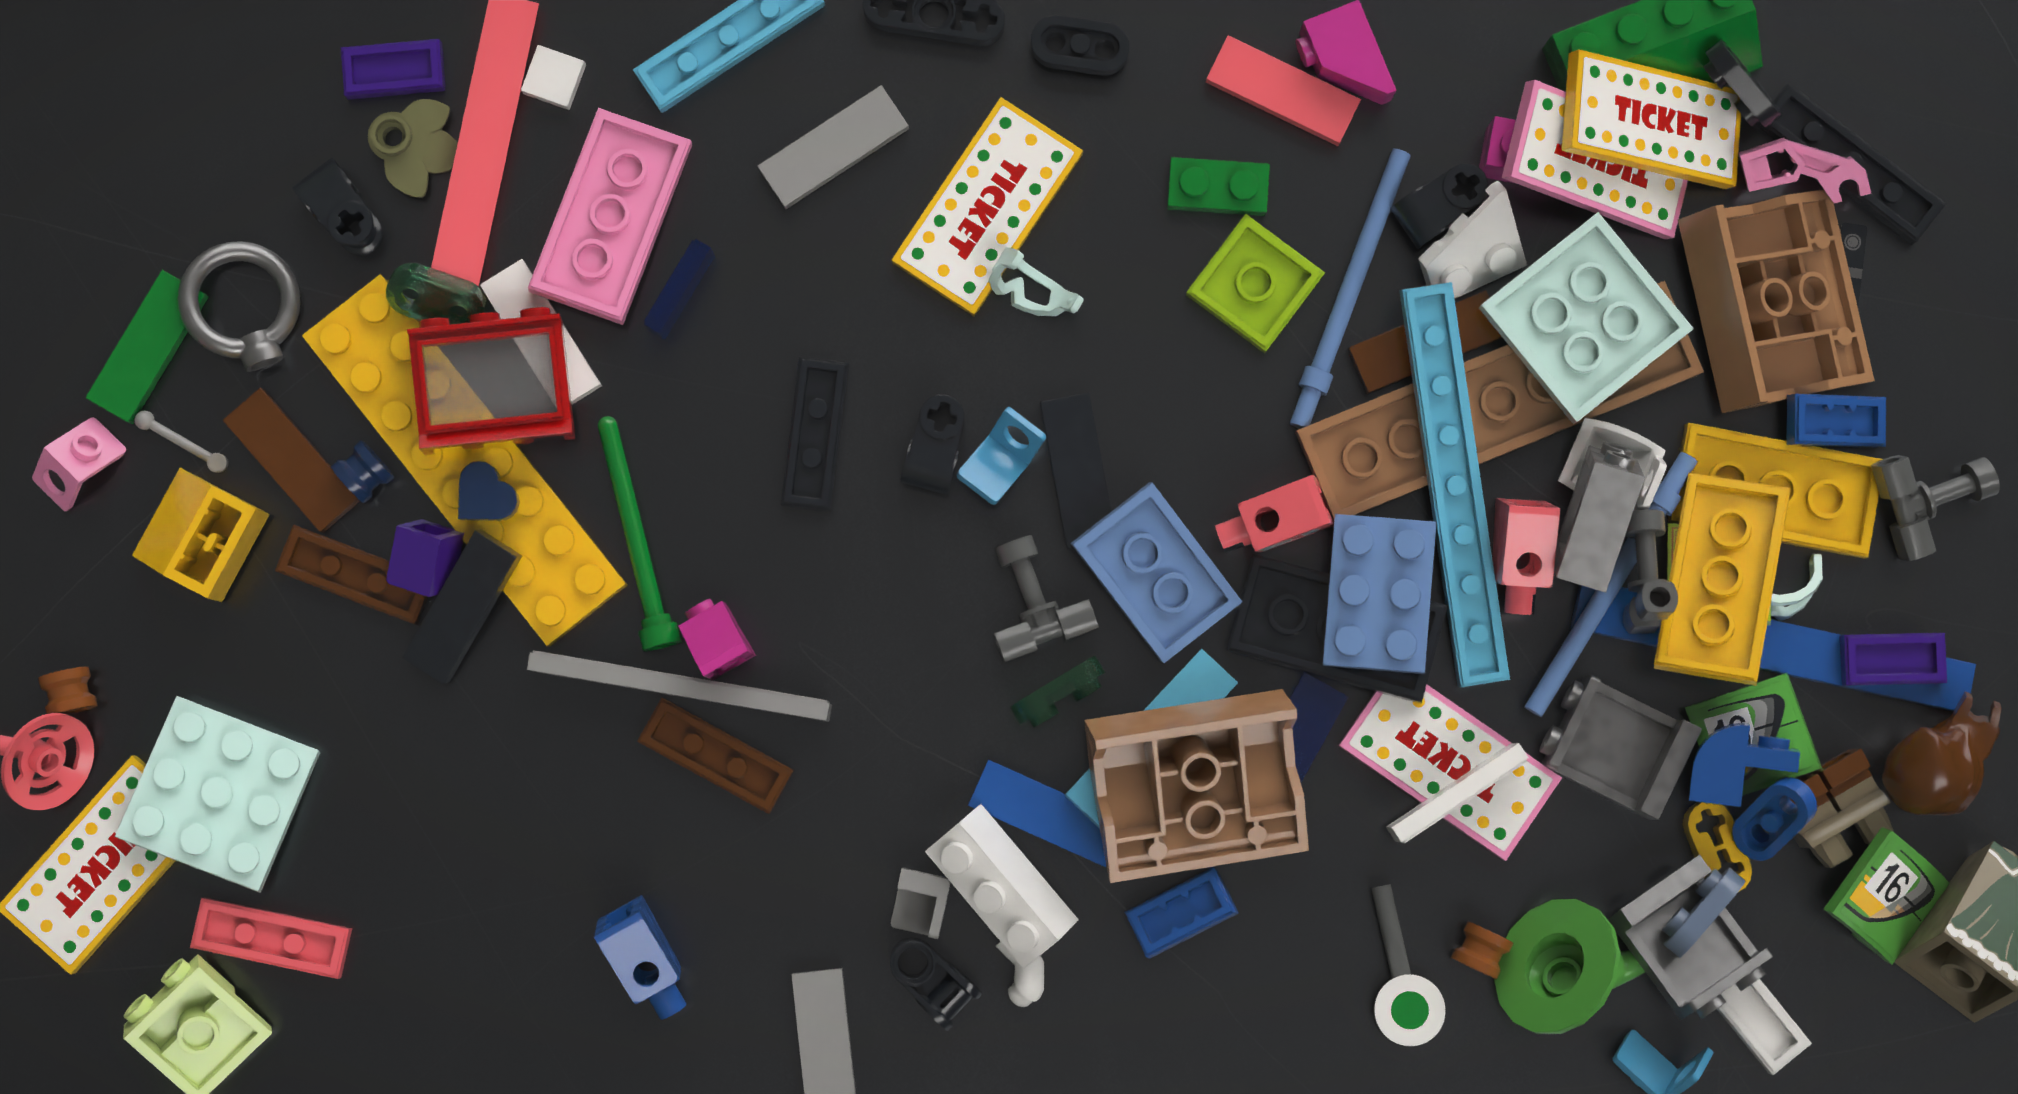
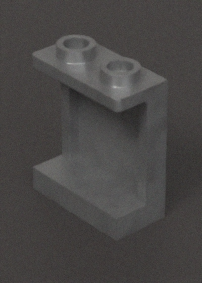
(1618, 747)
(1709, 967)

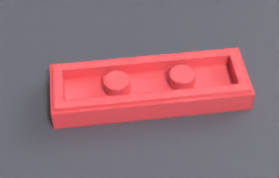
(1283, 90)
(271, 938)

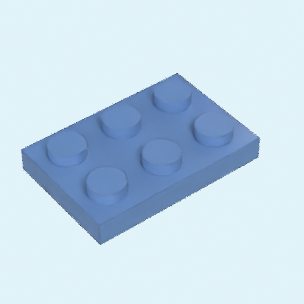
(1156, 572)
(1379, 593)

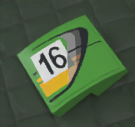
(1770, 711)
(1887, 895)

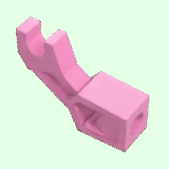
(1824, 166)

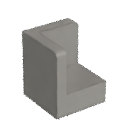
(920, 902)

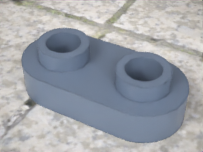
(1715, 893)

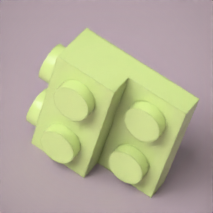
(194, 1027)

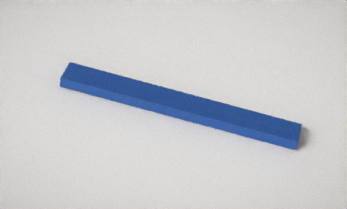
(1801, 654)

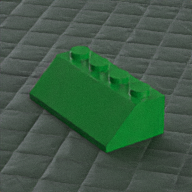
(1662, 36)

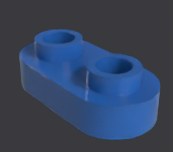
(1777, 816)

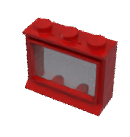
(490, 380)

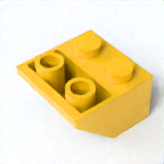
(200, 535)

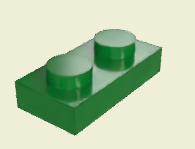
(1218, 186)

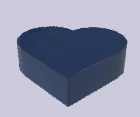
(485, 495)

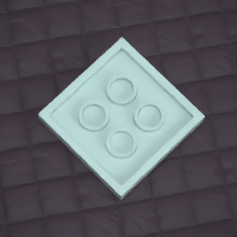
(1585, 318)
(218, 794)

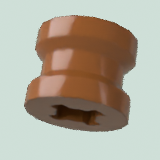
(68, 691)
(1482, 950)

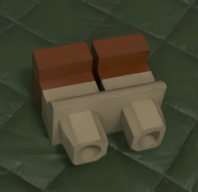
(1844, 797)

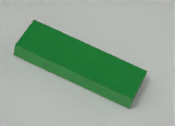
(142, 351)

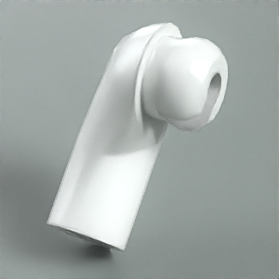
(1028, 982)

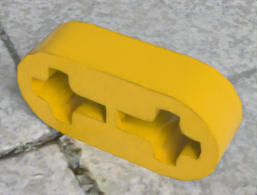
(1702, 844)

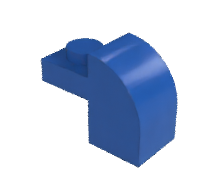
(1722, 760)

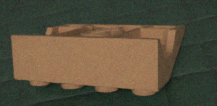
(1775, 299)
(1197, 785)

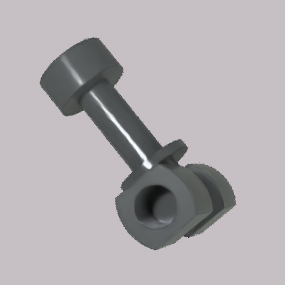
(1917, 503)
(1655, 597)
(1042, 619)

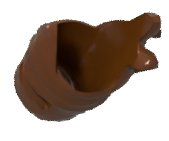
(1942, 765)

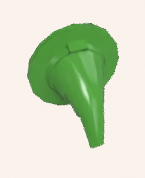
(1561, 966)

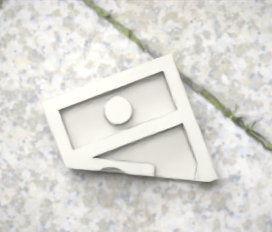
(1476, 247)

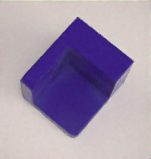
(423, 556)

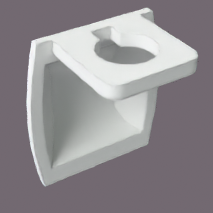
(1646, 452)

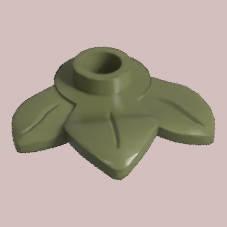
(422, 148)

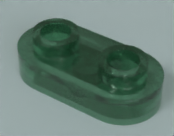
(436, 294)
(1041, 703)

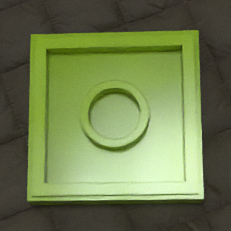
(1255, 283)

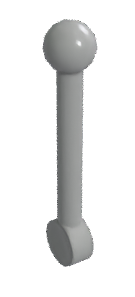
(216, 462)

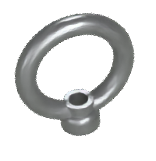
(260, 347)

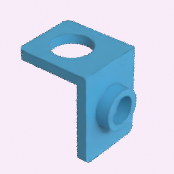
(1001, 458)
(1653, 1071)

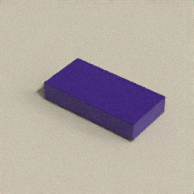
(393, 69)
(1893, 659)

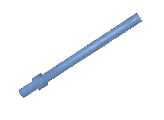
(1317, 377)
(1666, 500)

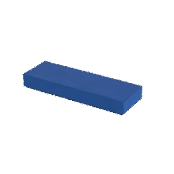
(1037, 811)

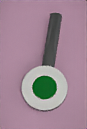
(1407, 1006)

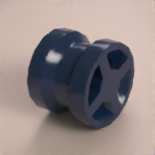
(362, 471)

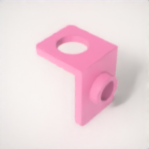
(75, 459)

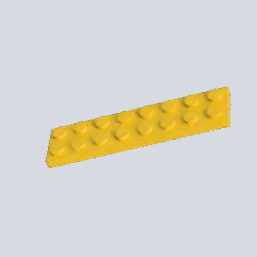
(561, 568)

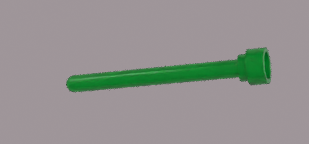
(657, 627)

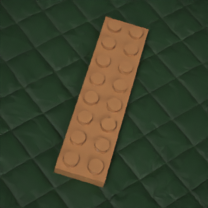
(1377, 448)

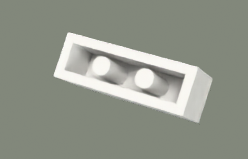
(1002, 886)

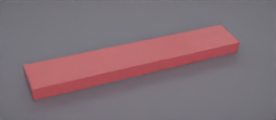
(484, 138)

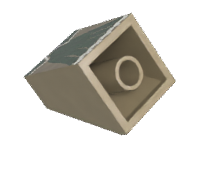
(1971, 937)

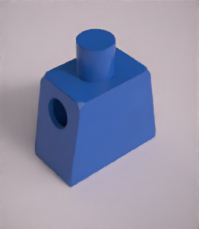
(633, 937)

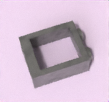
(1598, 516)

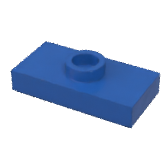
(1836, 420)
(1181, 912)

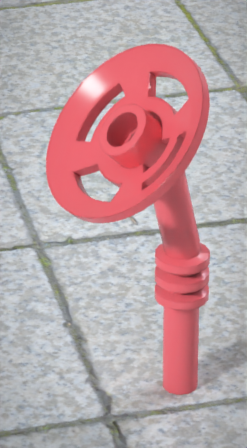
(46, 760)

